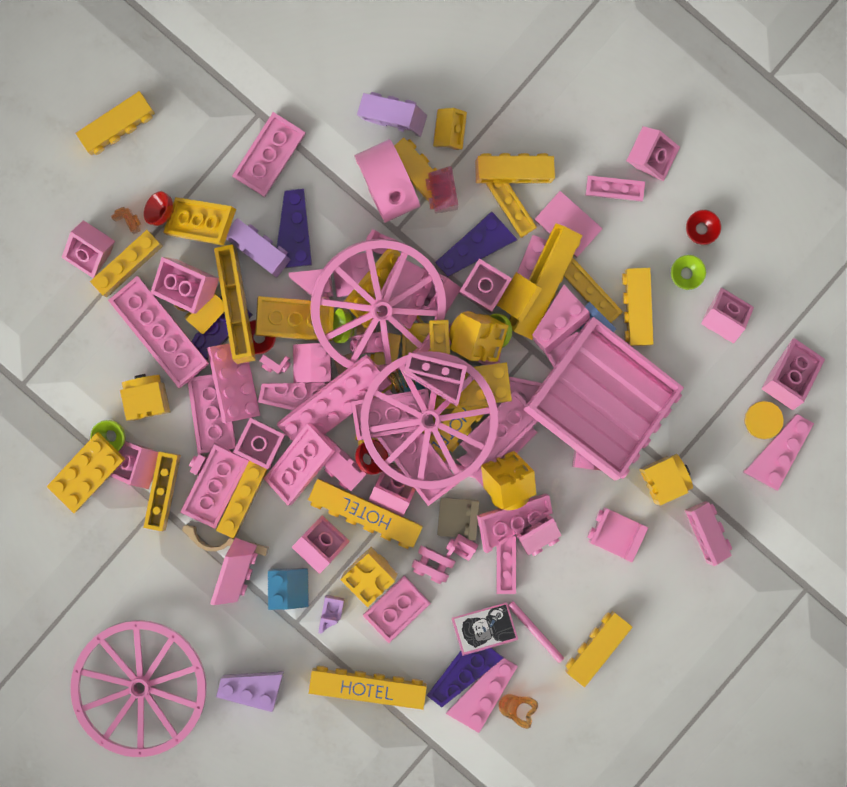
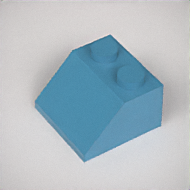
(287, 588)

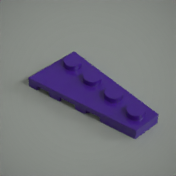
(462, 673)

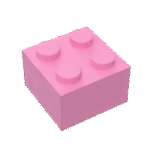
(485, 285)
(259, 443)

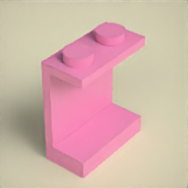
(617, 534)

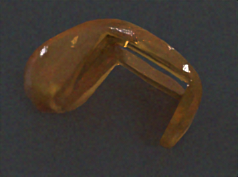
(508, 707)

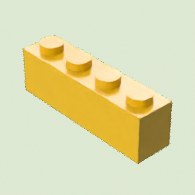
(115, 123)
(415, 165)
(514, 168)
(126, 263)
(638, 307)
(162, 491)
(242, 499)
(598, 648)

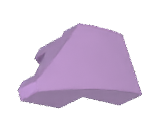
(331, 612)

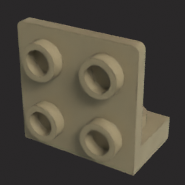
(458, 517)

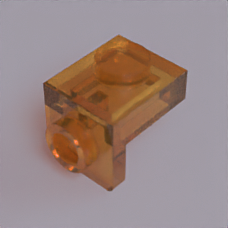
(132, 220)

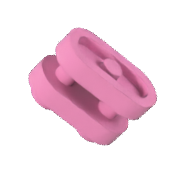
(437, 575)

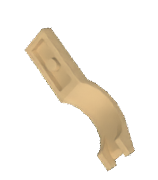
(191, 532)

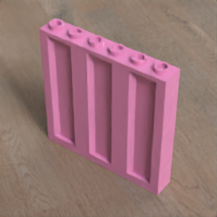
(604, 399)

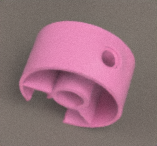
(387, 180)

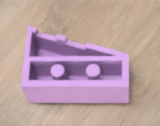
(392, 112)
(257, 247)
(253, 690)

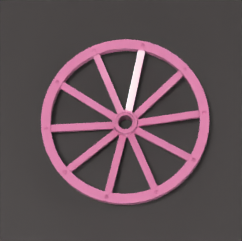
(334, 263)
(419, 482)
(79, 708)

